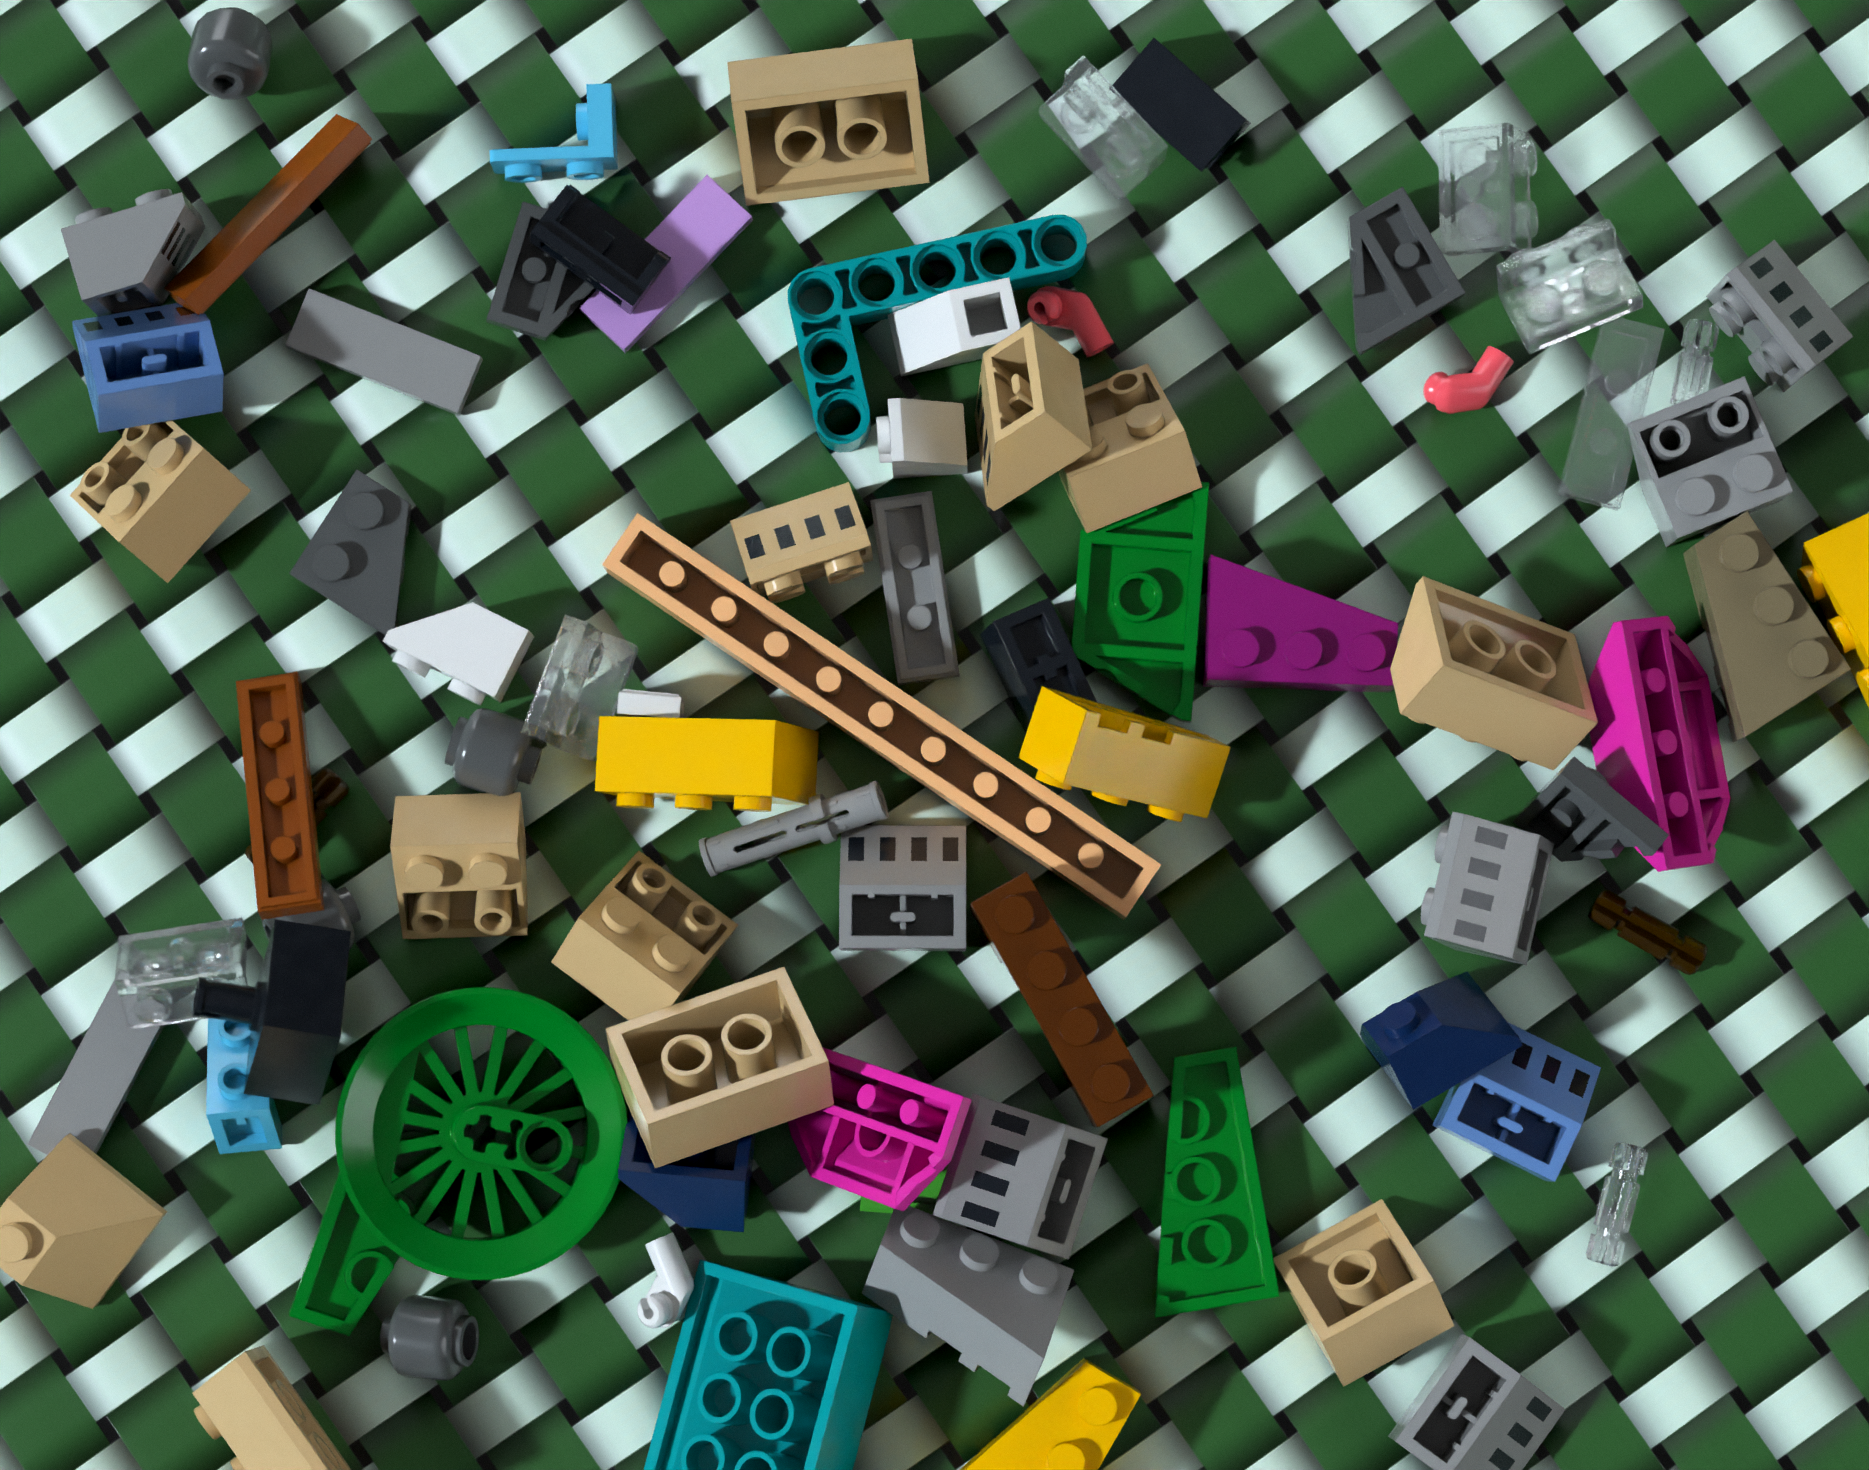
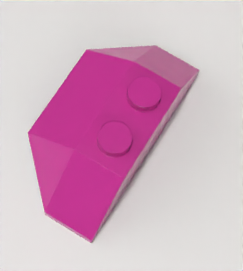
(1660, 738)
(881, 1134)

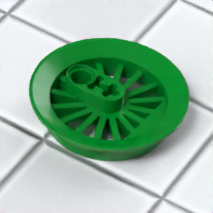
(375, 1110)

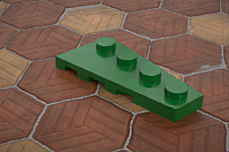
(1212, 1205)
(346, 1257)

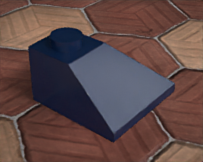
(1438, 1038)
(696, 1191)

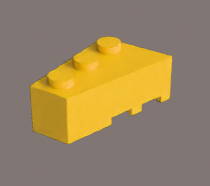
(1838, 578)
(1123, 756)
(706, 762)
(1064, 1427)

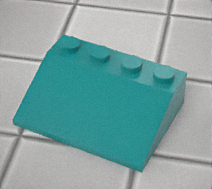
(767, 1377)

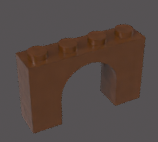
(1061, 999)

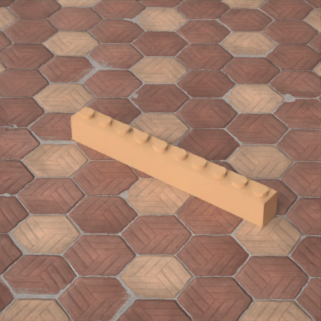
(881, 716)

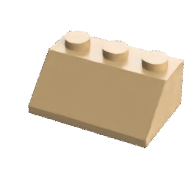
(828, 122)
(1491, 675)
(263, 1418)

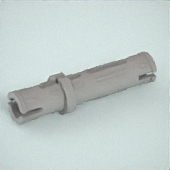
(863, 807)

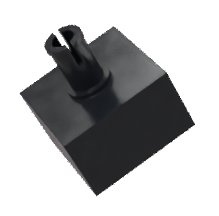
(290, 1011)

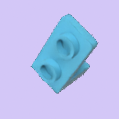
(593, 123)
(236, 1119)

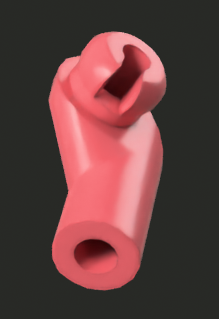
(1070, 311)
(1468, 390)

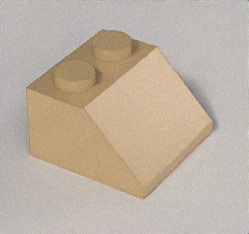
(1363, 1292)

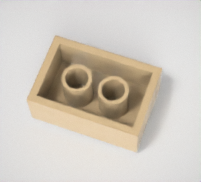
(720, 1067)

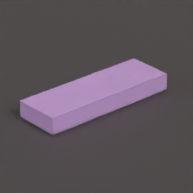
(693, 239)

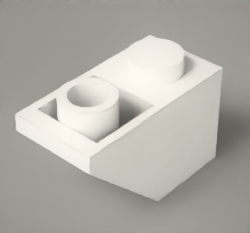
(953, 326)
(923, 438)
(466, 645)

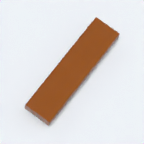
(268, 214)
(279, 796)

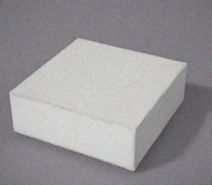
(649, 704)

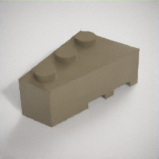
(1758, 627)

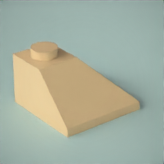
(74, 1225)

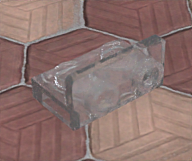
(1103, 129)
(1486, 189)
(1567, 286)
(578, 687)
(162, 968)

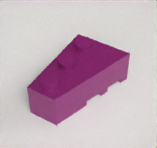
(1290, 637)

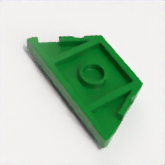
(1143, 601)

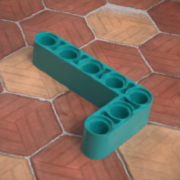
(904, 269)

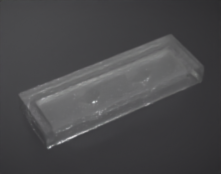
(1611, 399)

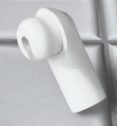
(671, 1286)

